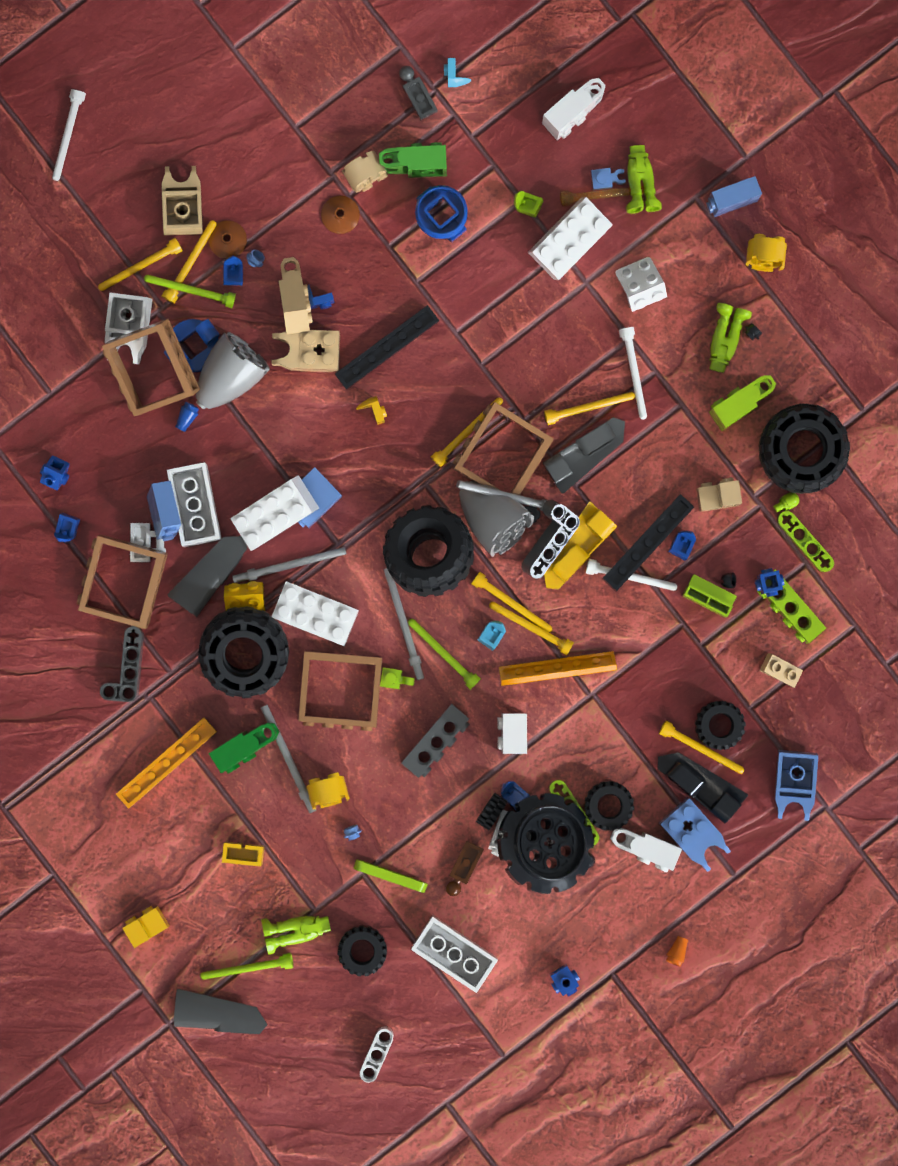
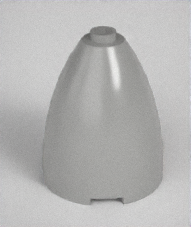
(229, 372)
(495, 519)

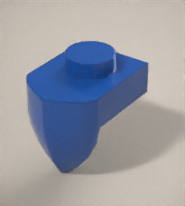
(233, 271)
(322, 301)
(66, 528)
(683, 544)
(512, 793)

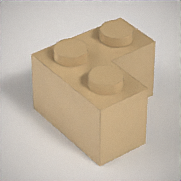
(719, 496)

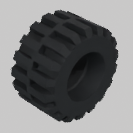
(735, 732)
(616, 821)
(355, 966)

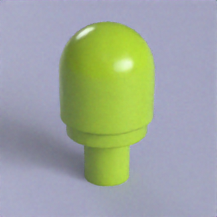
(787, 502)

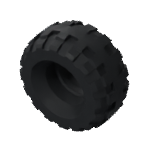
(782, 469)
(417, 528)
(250, 624)

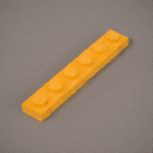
(557, 668)
(166, 763)

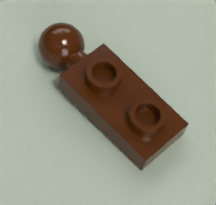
(464, 867)

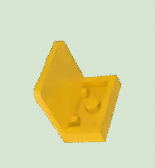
(244, 595)

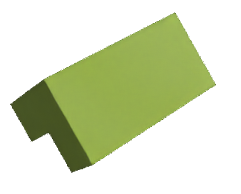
(709, 596)

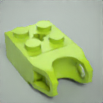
(740, 402)

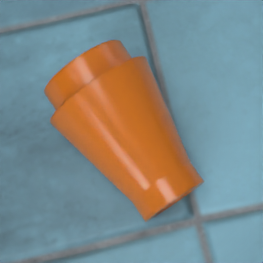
(677, 952)

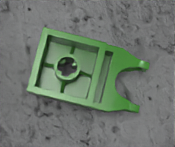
(416, 160)

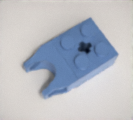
(796, 788)
(698, 837)

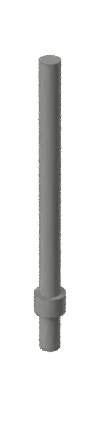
(490, 491)
(252, 574)
(414, 658)
(289, 761)

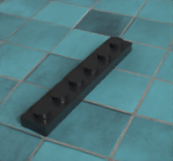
(387, 347)
(648, 543)

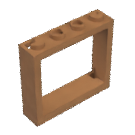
(175, 355)
(479, 428)
(152, 589)
(345, 723)

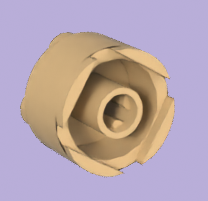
(364, 171)

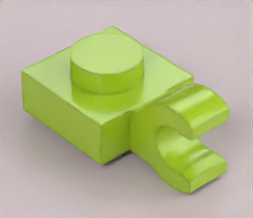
(393, 678)

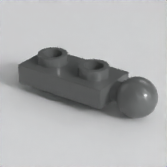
(417, 93)

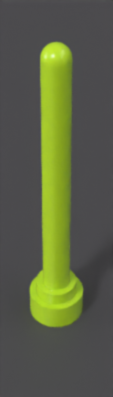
(226, 298)
(469, 678)
(284, 961)

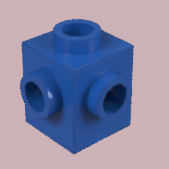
(54, 473)
(776, 579)
(561, 974)

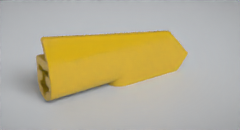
(592, 531)

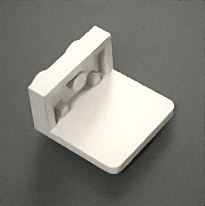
(641, 283)

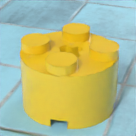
(766, 253)
(327, 791)

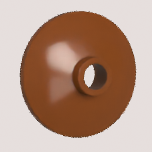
(341, 224)
(234, 246)

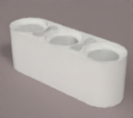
(373, 1063)

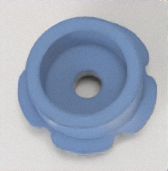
(255, 258)
(352, 832)

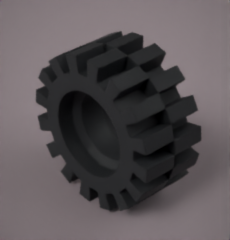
(491, 811)

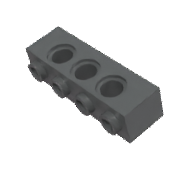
(412, 761)

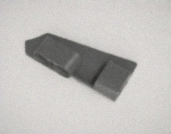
(583, 455)
(208, 574)
(222, 1015)

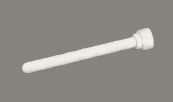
(77, 98)
(627, 336)
(594, 567)

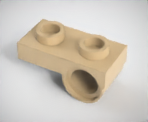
(781, 670)

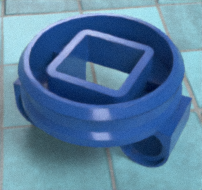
(454, 225)
(207, 333)

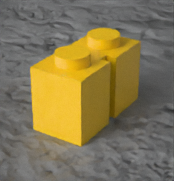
(247, 855)
(147, 926)

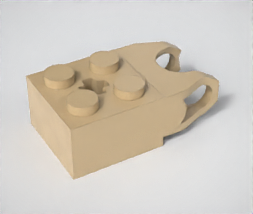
(179, 197)
(294, 299)
(302, 351)

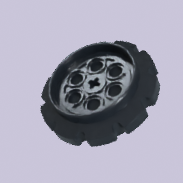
(575, 839)

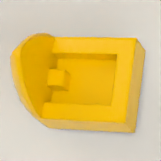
(379, 412)

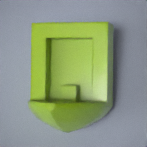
(527, 203)

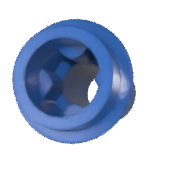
(186, 416)

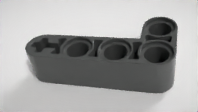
(531, 564)
(135, 664)

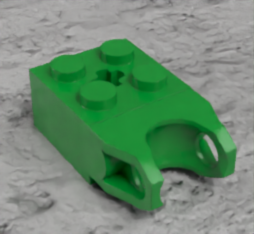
(242, 748)

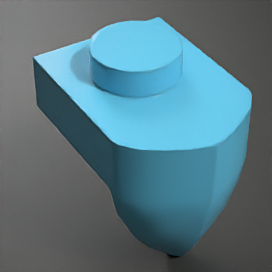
(450, 71)
(492, 634)

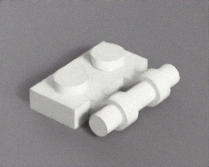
(141, 535)

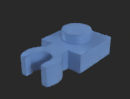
(604, 178)

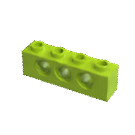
(814, 625)

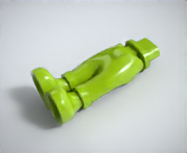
(640, 169)
(724, 347)
(305, 929)

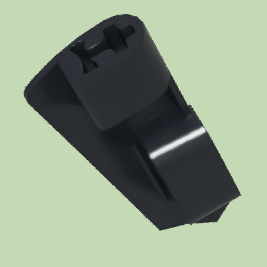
(703, 785)

